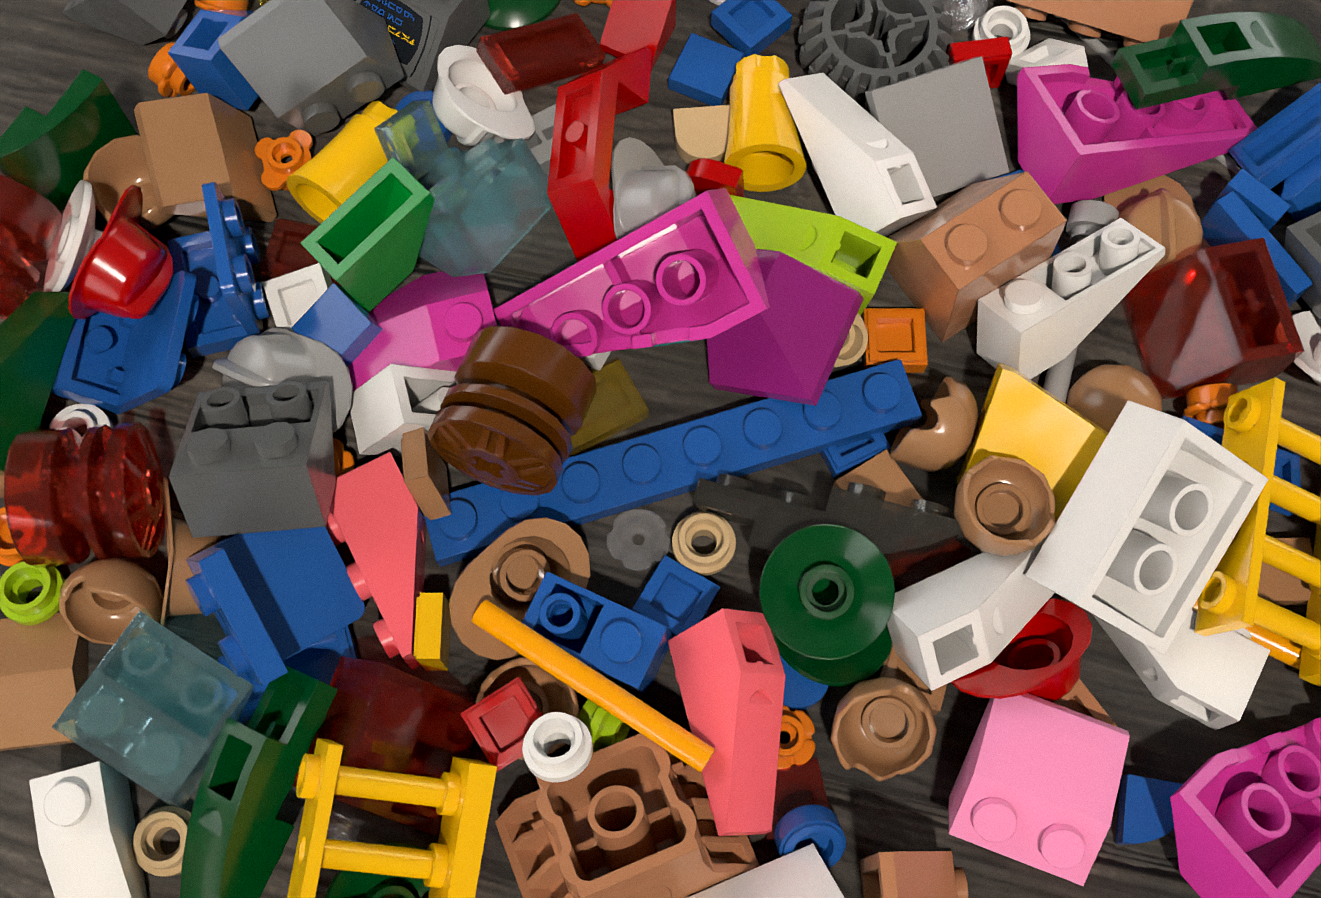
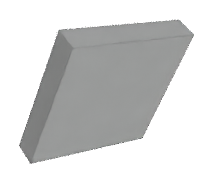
(945, 123)

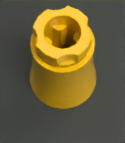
(761, 127)
(341, 165)

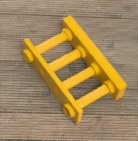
(1231, 594)
(445, 867)

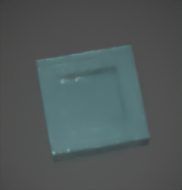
(412, 137)

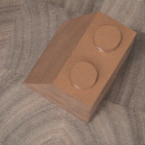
(973, 247)

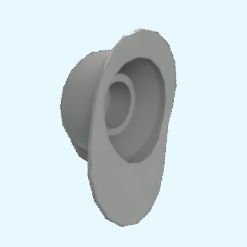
(644, 186)
(288, 356)

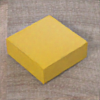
(432, 631)

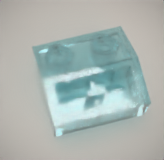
(482, 205)
(155, 709)

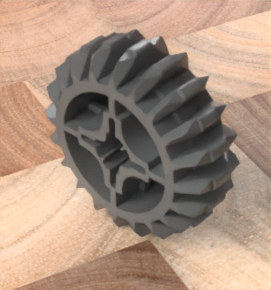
(866, 49)

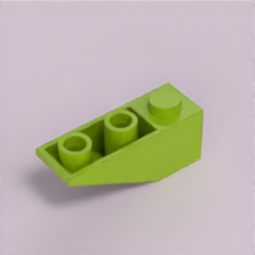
(820, 241)

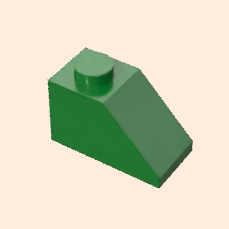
(374, 235)

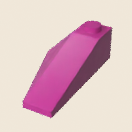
(1090, 140)
(656, 286)
(426, 325)
(1253, 817)

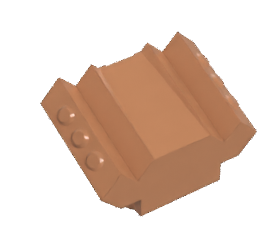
(621, 830)

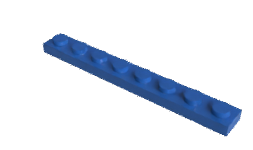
(676, 457)

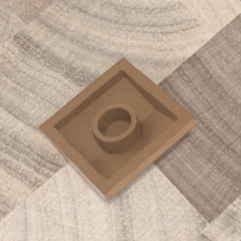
(197, 143)
(38, 679)

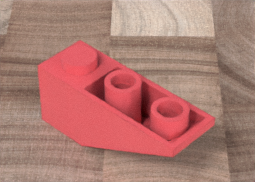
(388, 542)
(735, 704)

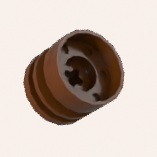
(513, 410)

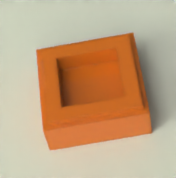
(895, 336)

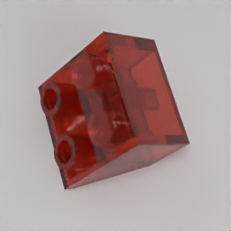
(1214, 319)
(396, 727)

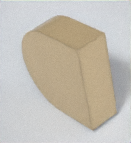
(701, 132)

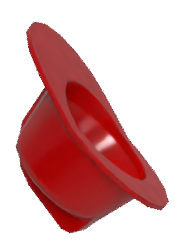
(124, 267)
(1039, 659)

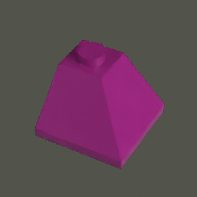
(793, 343)

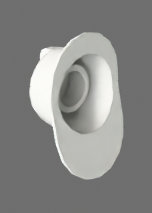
(473, 103)

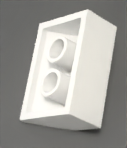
(1147, 525)

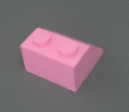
(1039, 785)

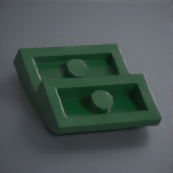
(56, 148)

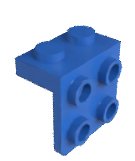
(225, 283)
(129, 360)
(273, 596)

